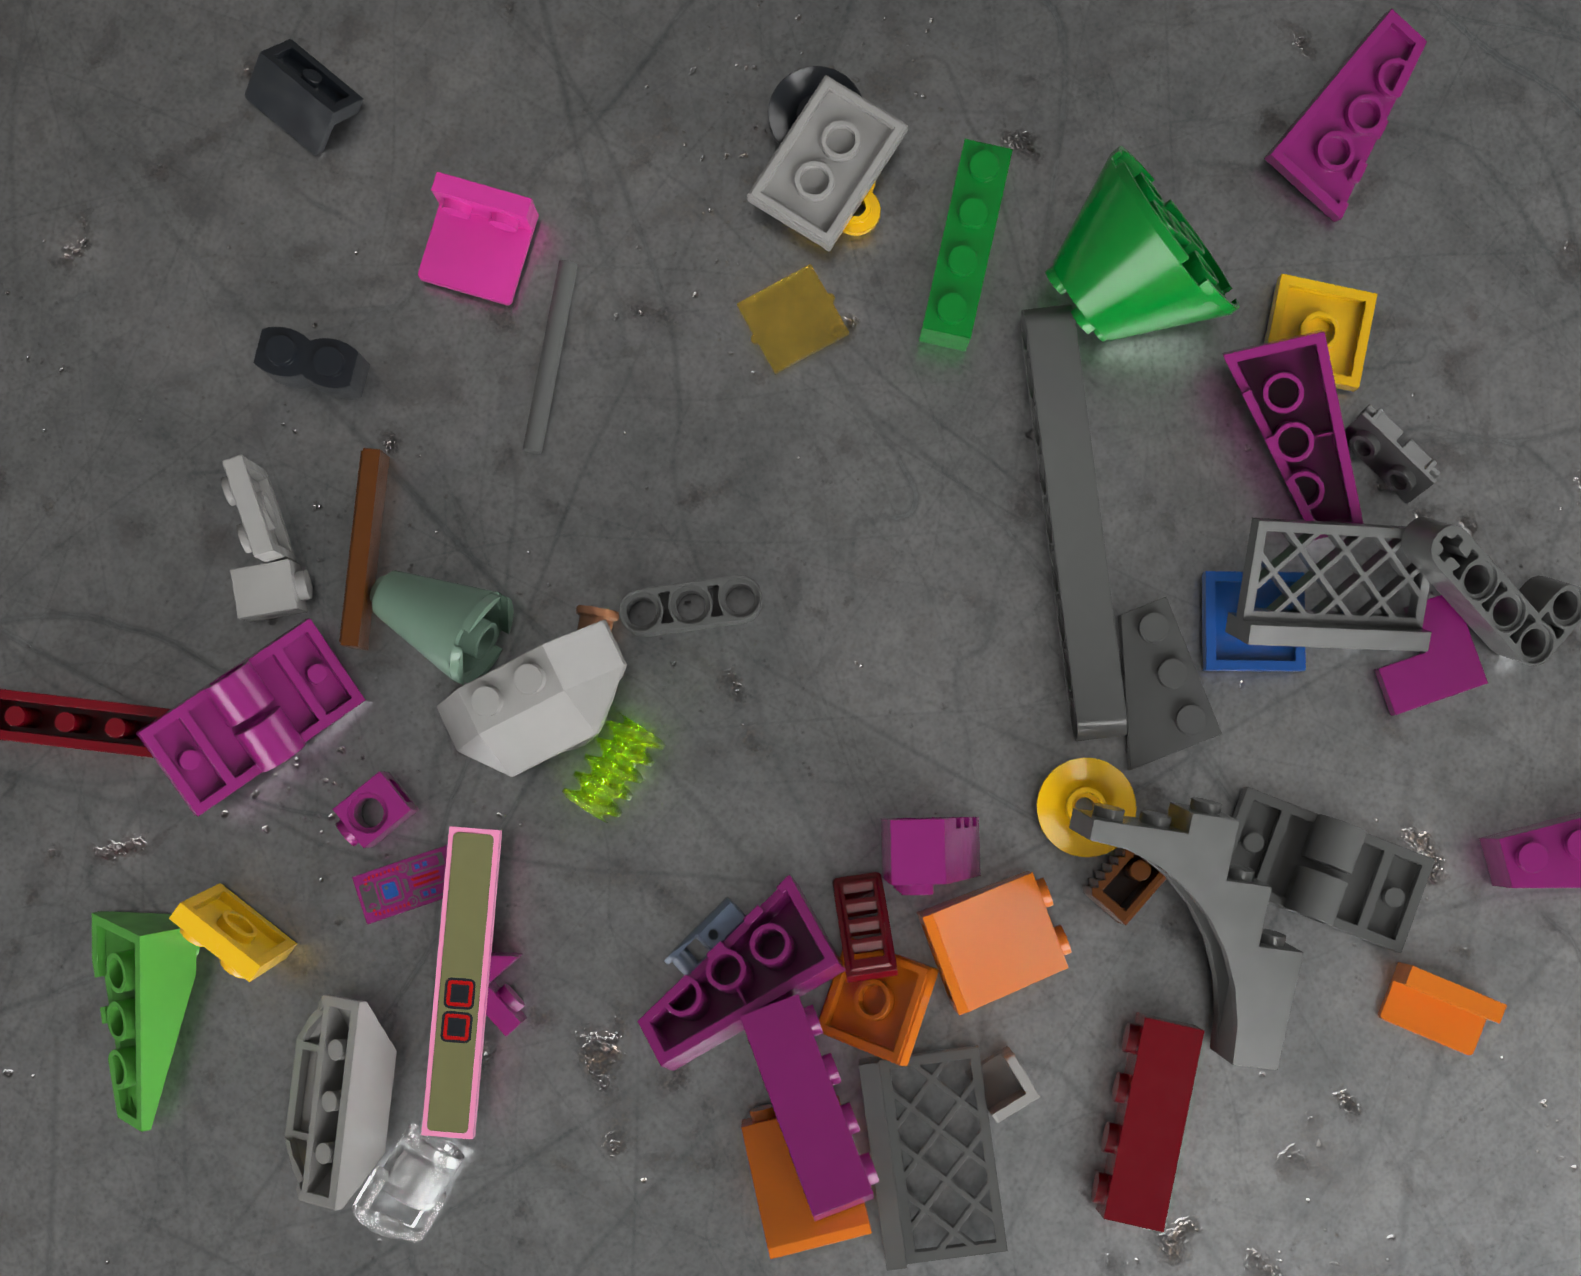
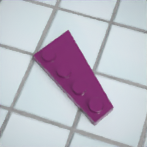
(1336, 132)

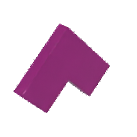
(1443, 671)

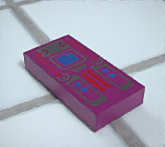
(402, 885)

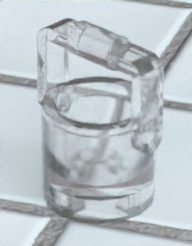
(414, 1176)

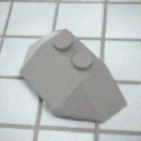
(537, 701)
(338, 1100)

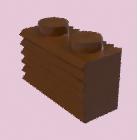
(1123, 885)

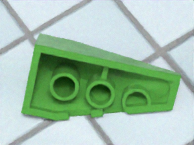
(148, 988)

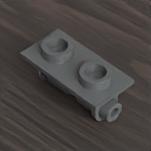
(1404, 468)

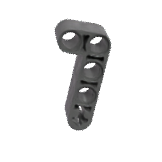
(1510, 621)

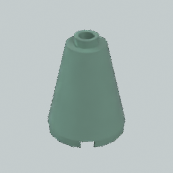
(444, 621)

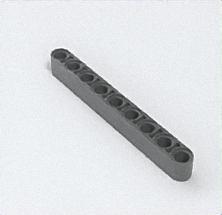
(1073, 523)

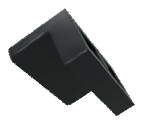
(300, 94)

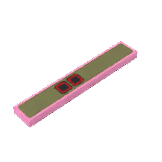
(461, 982)

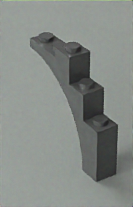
(1249, 965)

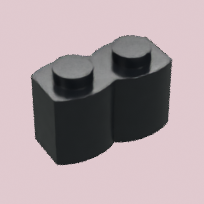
(303, 363)

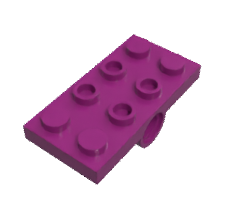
(251, 717)

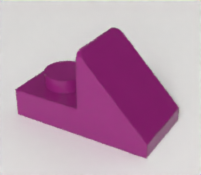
(503, 1003)

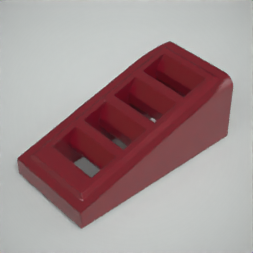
(857, 897)

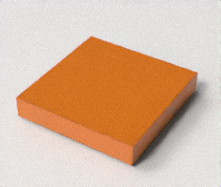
(881, 1012)

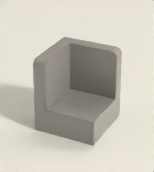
(1005, 1084)

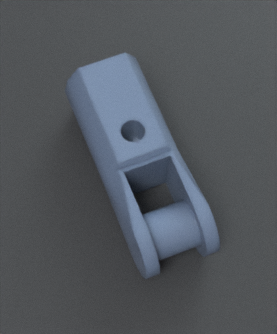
(709, 932)

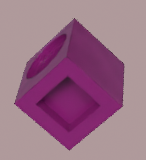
(395, 803)

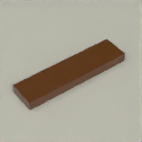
(364, 548)

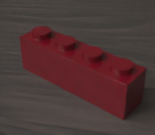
(75, 722)
(1148, 1121)

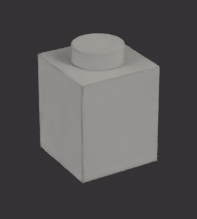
(271, 590)

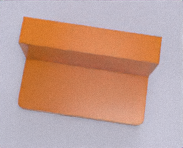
(1438, 1008)

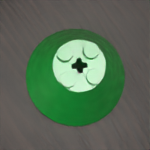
(1136, 259)

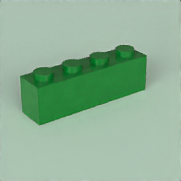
(965, 245)

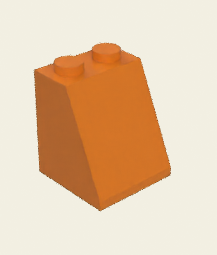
(994, 940)
(781, 1198)

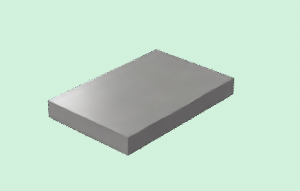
(827, 163)

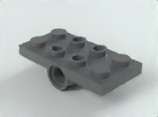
(1330, 869)

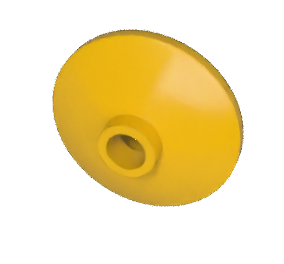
(1065, 786)

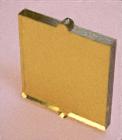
(793, 319)

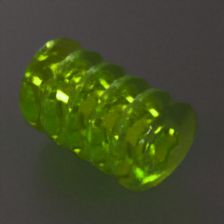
(614, 768)

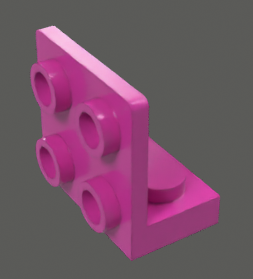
(478, 239)

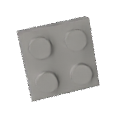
(262, 522)

